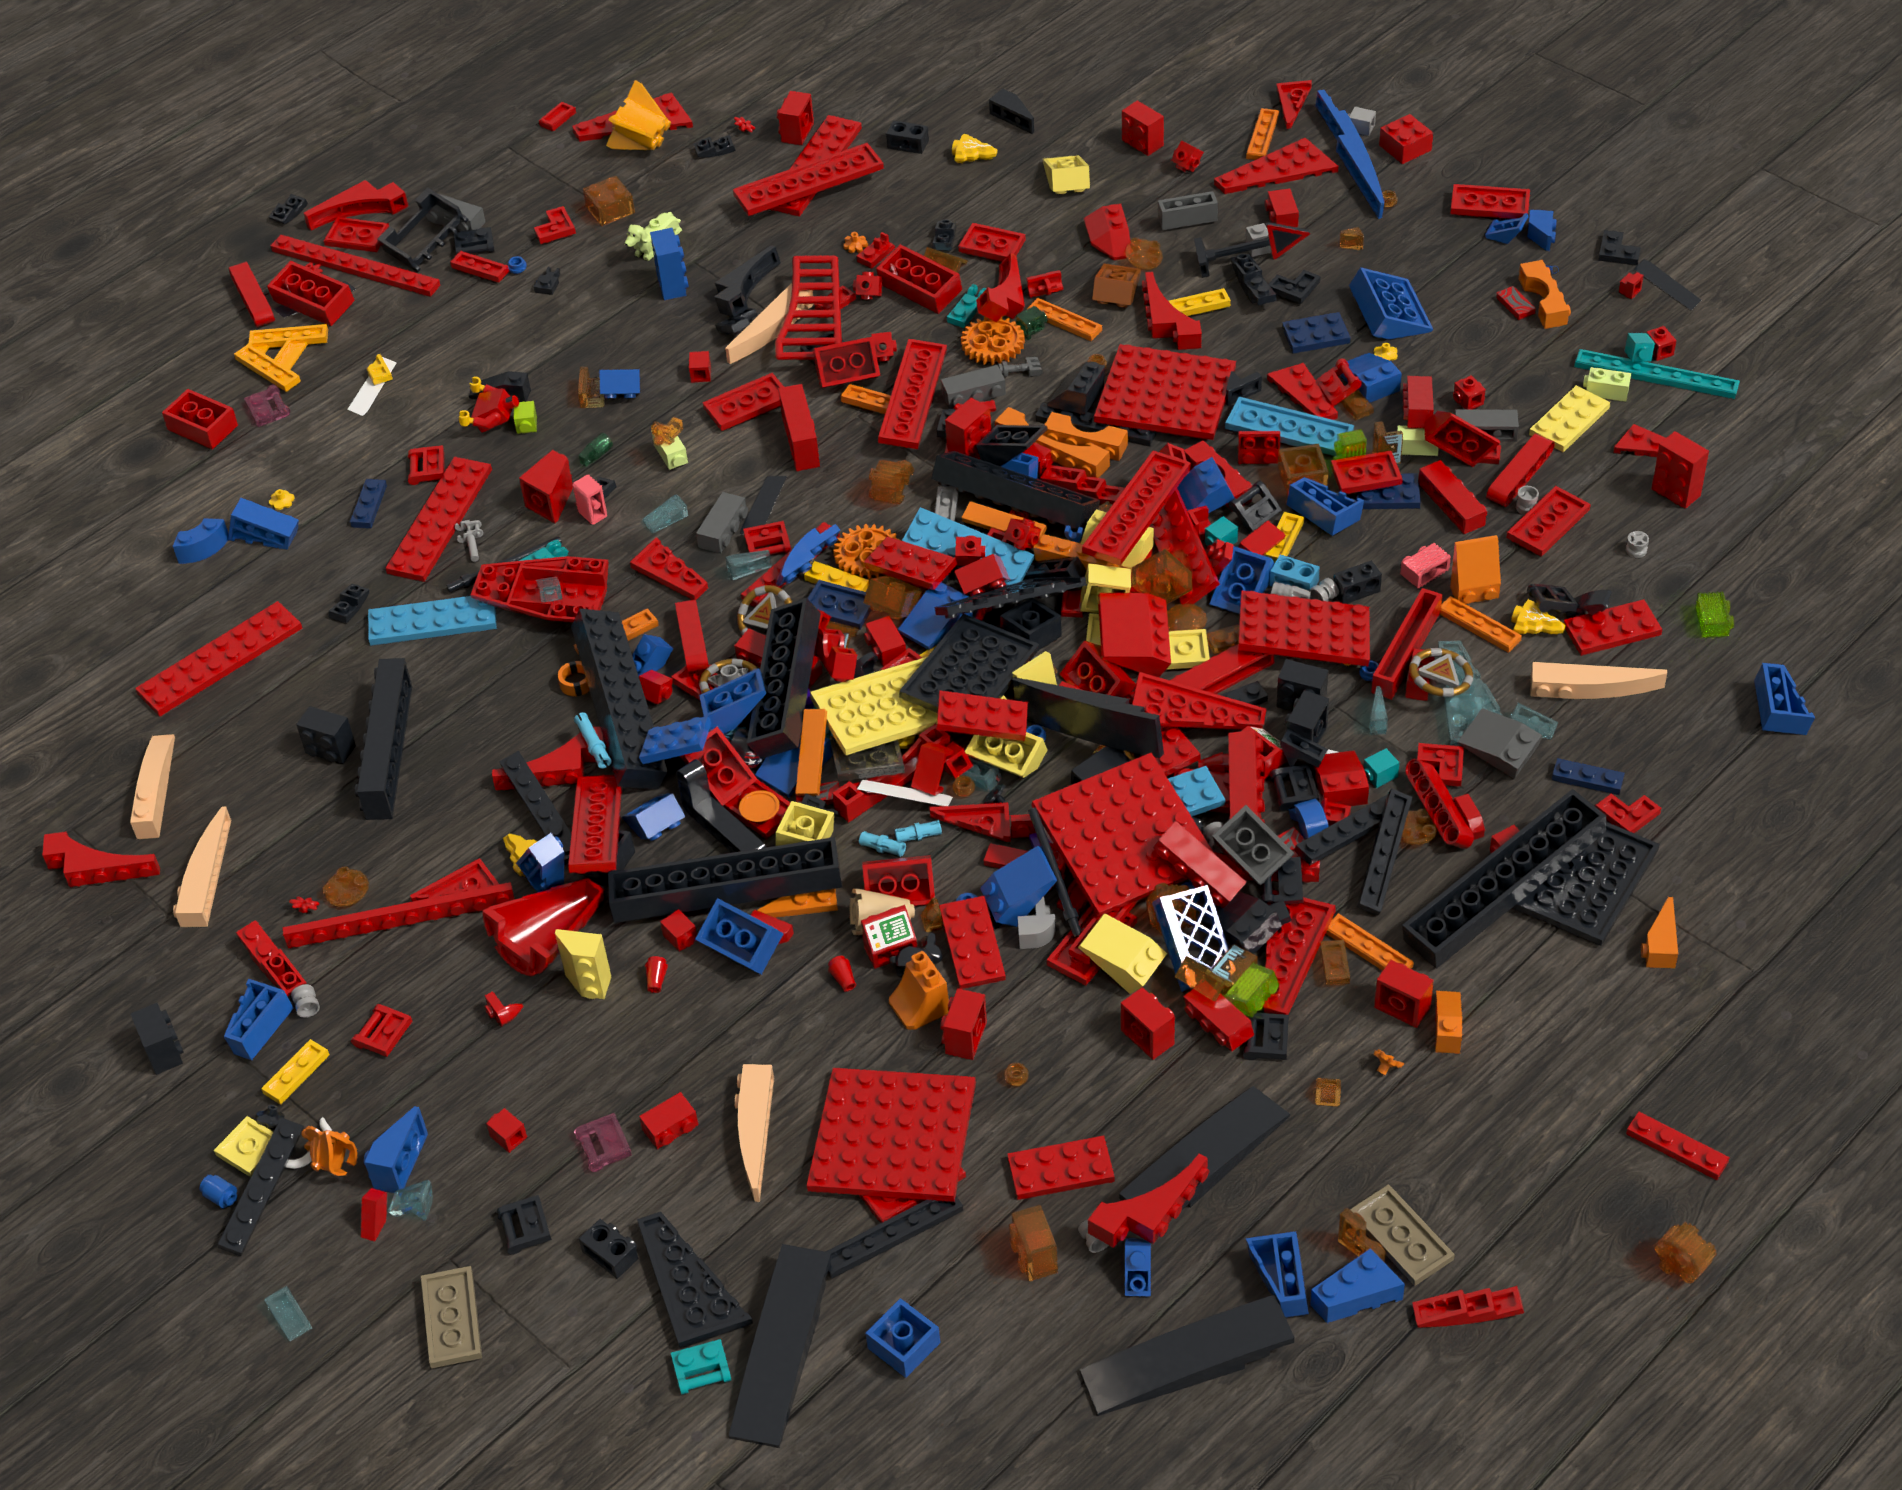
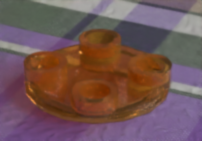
(1144, 253)
(1186, 617)
(1418, 828)
(346, 887)

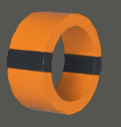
(572, 689)

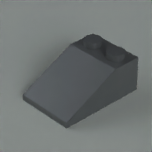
(1500, 741)
(1252, 845)

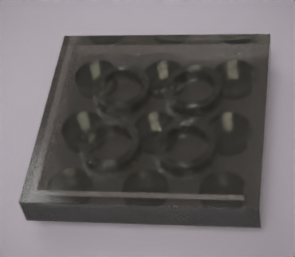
(868, 763)

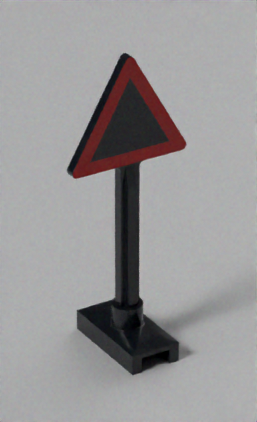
(1280, 239)

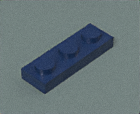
(368, 503)
(1588, 776)

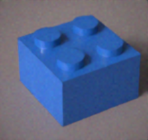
(903, 1337)

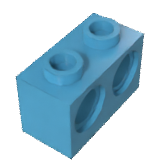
(1294, 573)

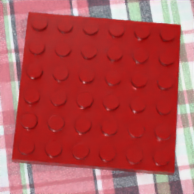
(1165, 392)
(1110, 828)
(892, 1134)

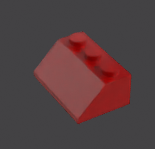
(1459, 437)
(1093, 674)
(902, 878)

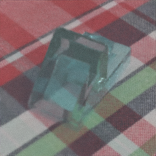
(413, 1199)

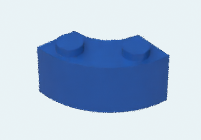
(201, 541)

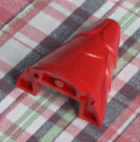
(528, 924)

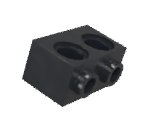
(907, 137)
(1358, 582)
(605, 1251)

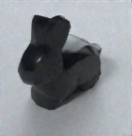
(904, 955)

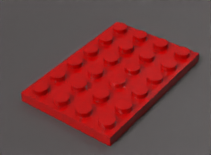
(1304, 628)

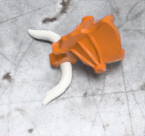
(325, 1150)

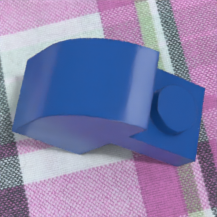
(1310, 817)

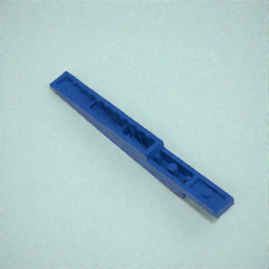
(1352, 151)

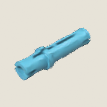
(595, 745)

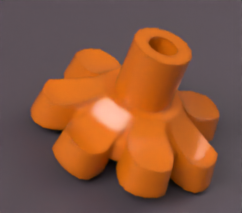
(855, 243)
(1386, 1061)

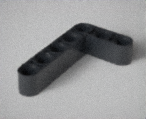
(710, 813)

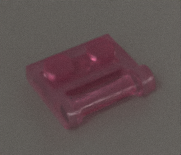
(261, 409)
(610, 1138)

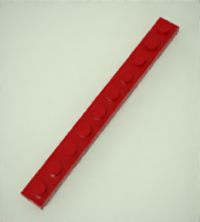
(356, 265)
(397, 915)

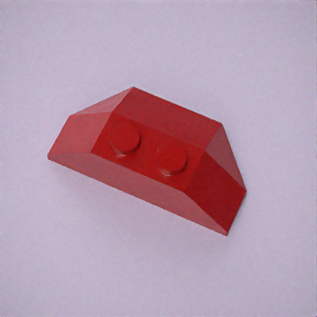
(1108, 231)

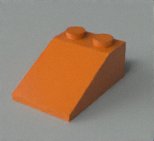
(1476, 570)

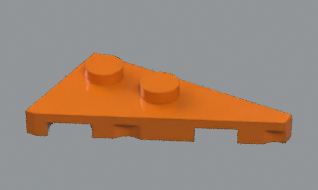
(802, 904)

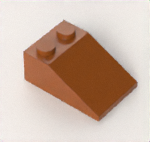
(1116, 284)

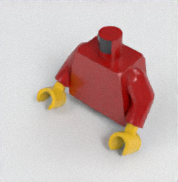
(491, 408)

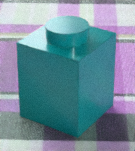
(1639, 347)
(1222, 530)
(1381, 768)

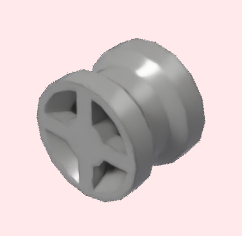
(1637, 544)

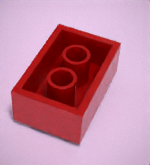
(846, 362)
(200, 418)
(1680, 469)

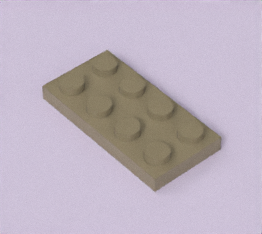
(1403, 1235)
(451, 1317)

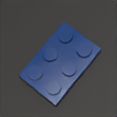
(675, 739)

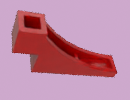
(357, 201)
(1007, 296)
(1167, 320)
(557, 767)
(90, 866)
(1148, 1213)

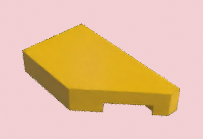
(379, 371)

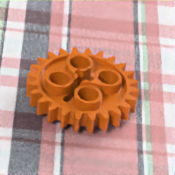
(992, 340)
(857, 546)

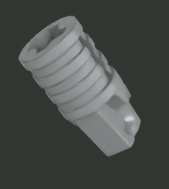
(1287, 590)

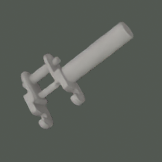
(470, 536)

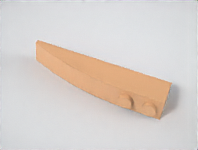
(764, 326)
(1592, 681)
(152, 787)
(202, 874)
(753, 1120)

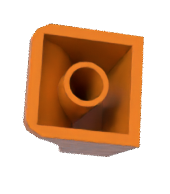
(920, 994)

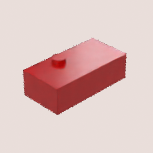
(919, 279)
(311, 293)
(799, 427)

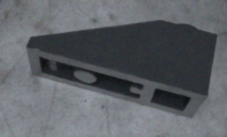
(1011, 109)
(513, 382)
(1057, 568)

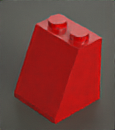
(547, 486)

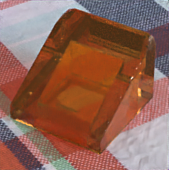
(1352, 239)
(932, 916)
(1328, 1092)

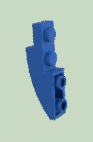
(805, 552)

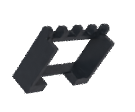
(425, 202)

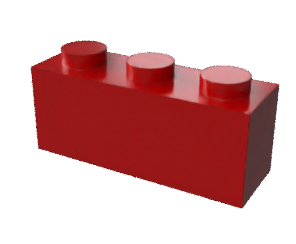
(1220, 1018)

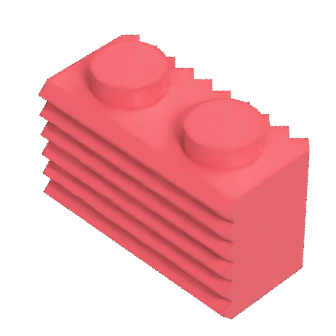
(590, 499)
(1425, 565)

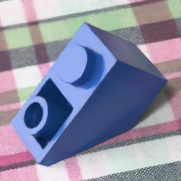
(1542, 228)
(1023, 464)
(651, 654)
(1137, 1267)

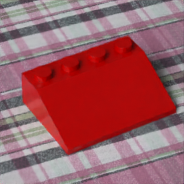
(1135, 631)

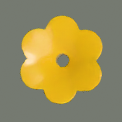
(1386, 352)
(281, 499)

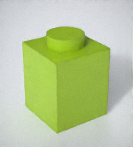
(525, 417)

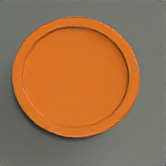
(759, 806)

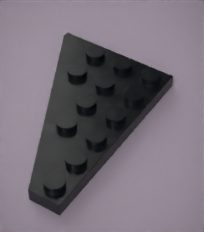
(1010, 594)

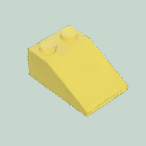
(1067, 174)
(1122, 952)

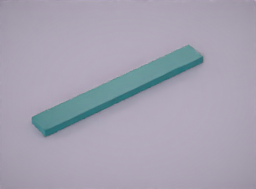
(1659, 374)

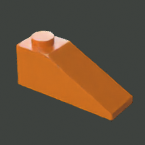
(1661, 940)
(1448, 1022)

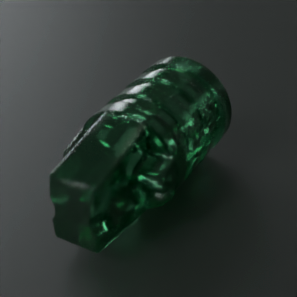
(595, 449)

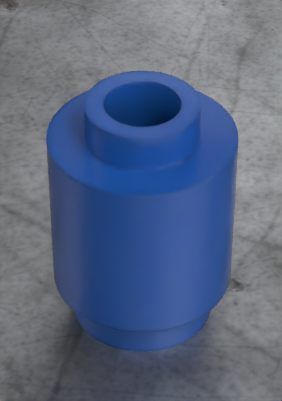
(218, 1190)

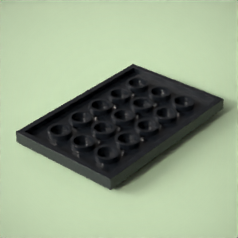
(971, 661)
(1593, 886)

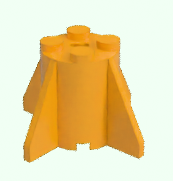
(638, 123)

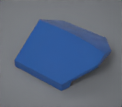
(1505, 230)

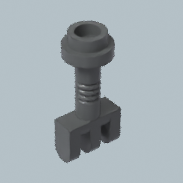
(1031, 365)

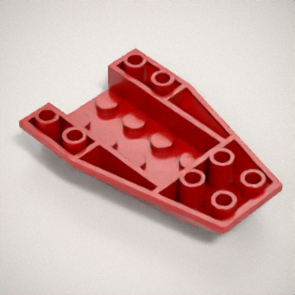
(515, 588)

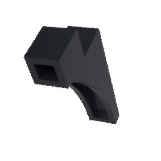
(738, 284)

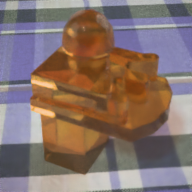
(666, 433)

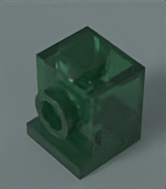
(1031, 321)

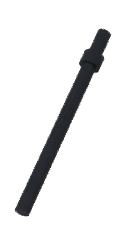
(468, 579)
(1070, 913)

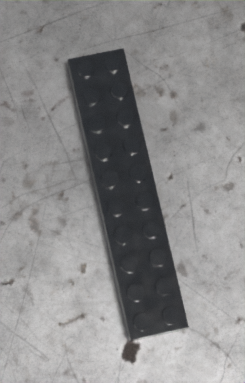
(617, 696)
(729, 877)
(1504, 878)

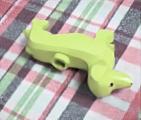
(641, 239)

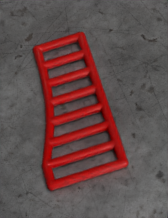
(796, 299)

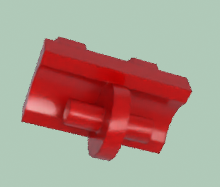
(1044, 284)

